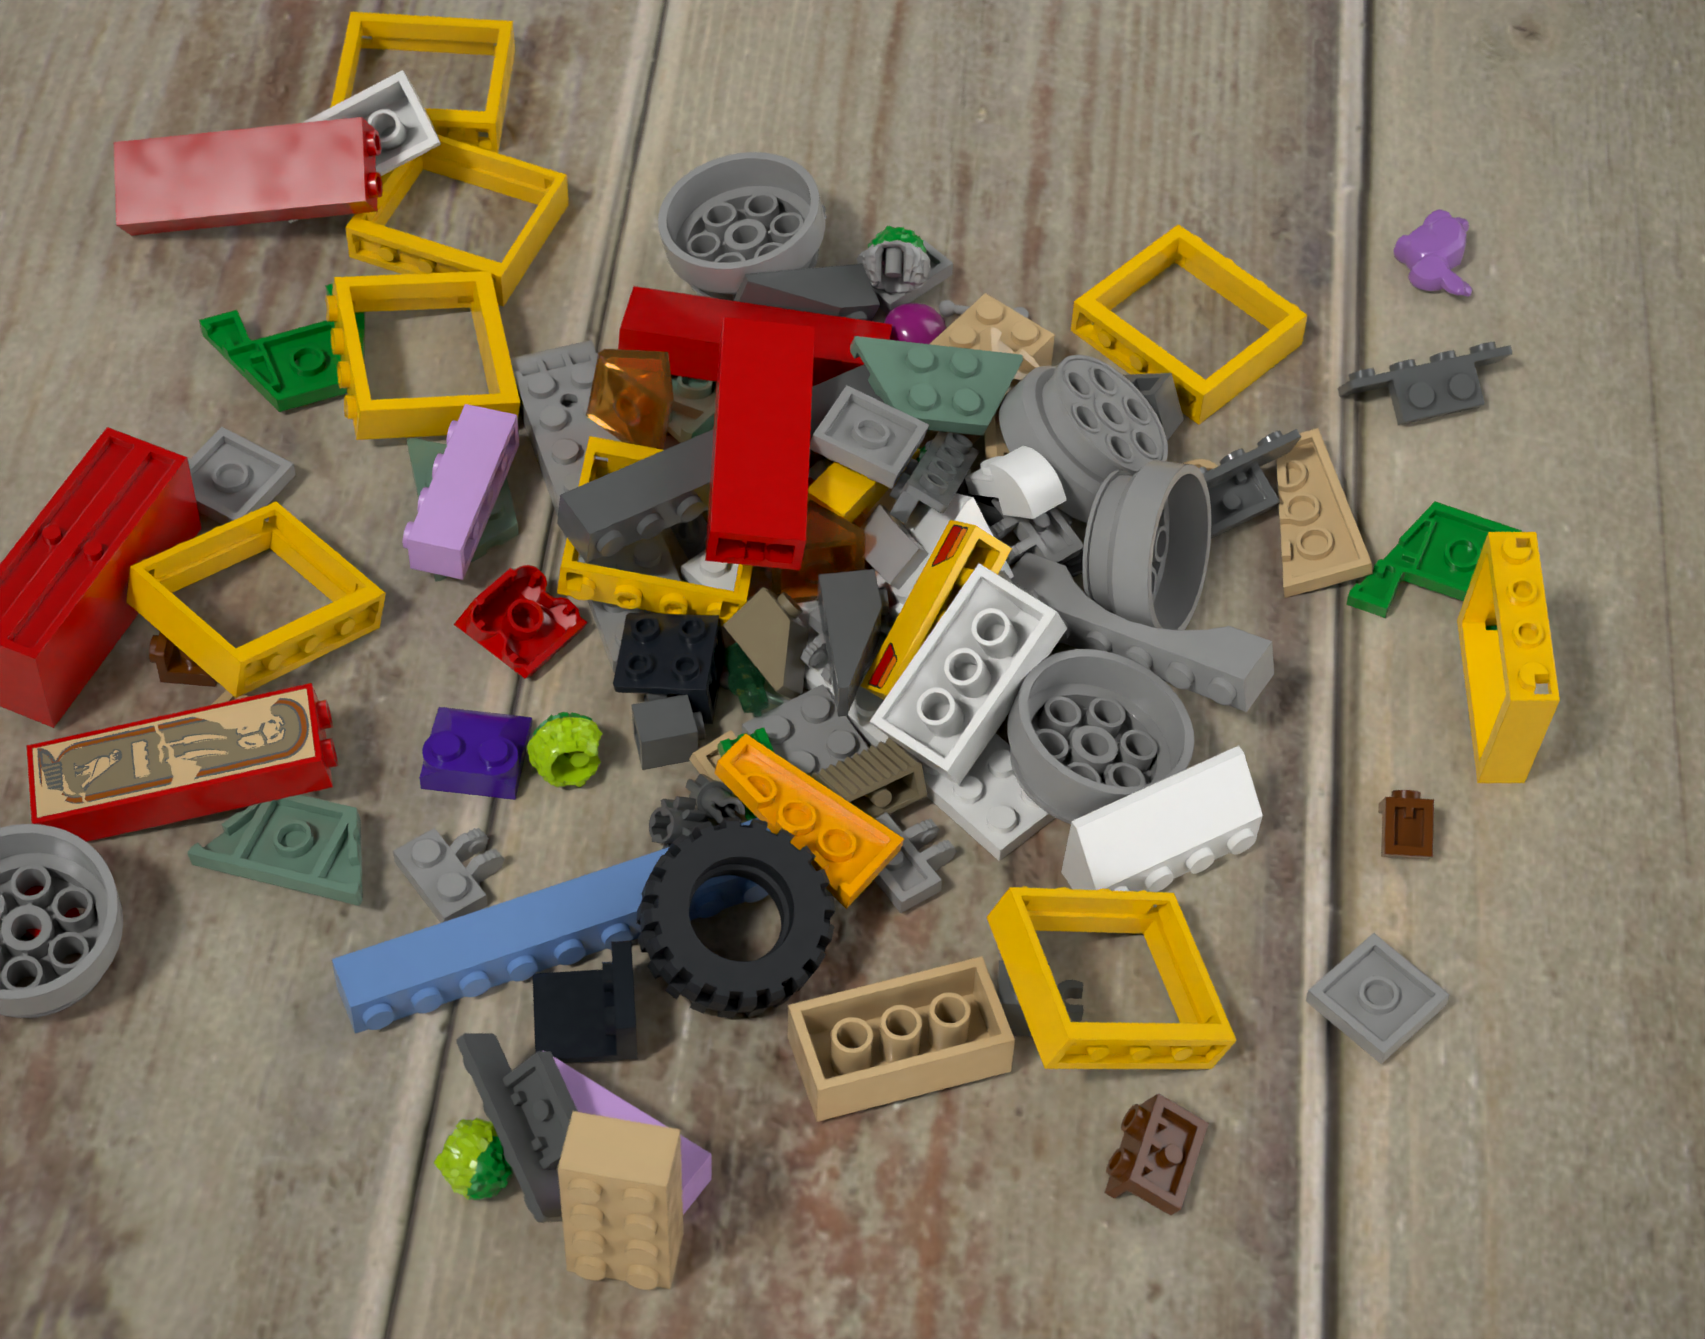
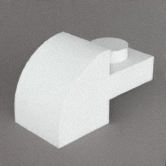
(1020, 481)

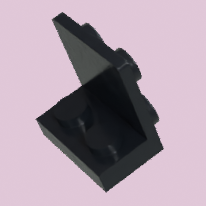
(672, 657)
(588, 1011)

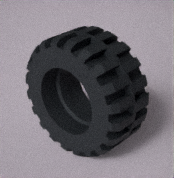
(781, 872)

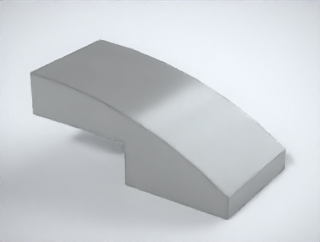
(891, 547)

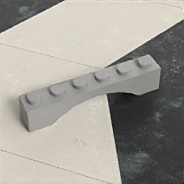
(1212, 662)

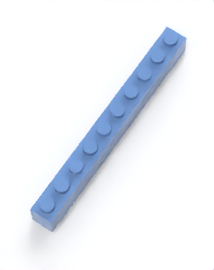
(511, 941)

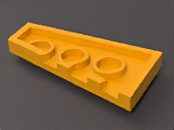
(840, 835)

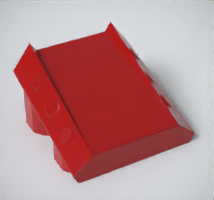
(521, 620)

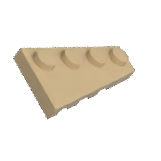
(1316, 523)

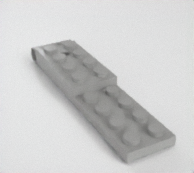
(553, 405)

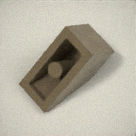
(773, 639)

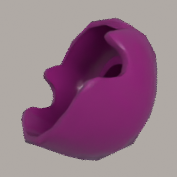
(915, 323)

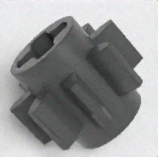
(675, 819)

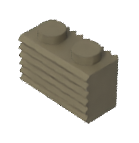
(877, 779)

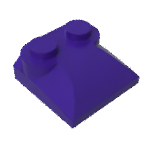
(475, 753)

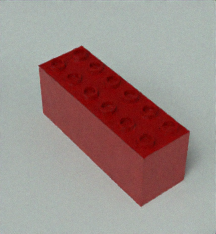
(72, 568)

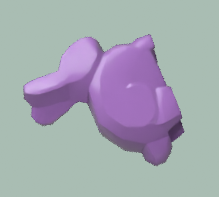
(1434, 251)

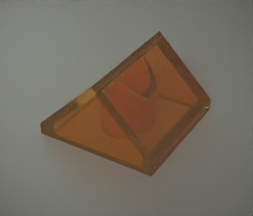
(632, 395)
(830, 547)

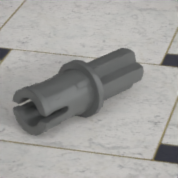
(714, 798)

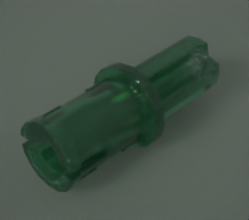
(745, 680)

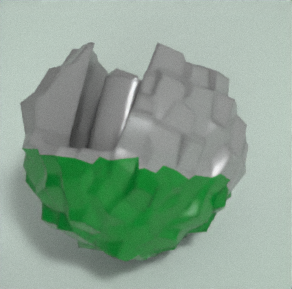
(897, 261)

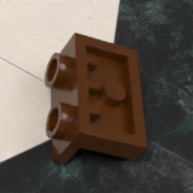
(1156, 1153)

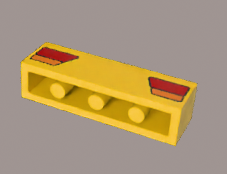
(945, 573)

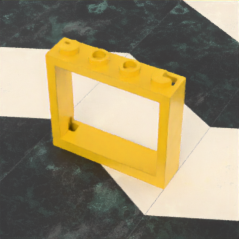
(440, 36)
(409, 254)
(417, 292)
(1141, 355)
(634, 589)
(352, 614)
(1509, 661)
(1192, 1044)

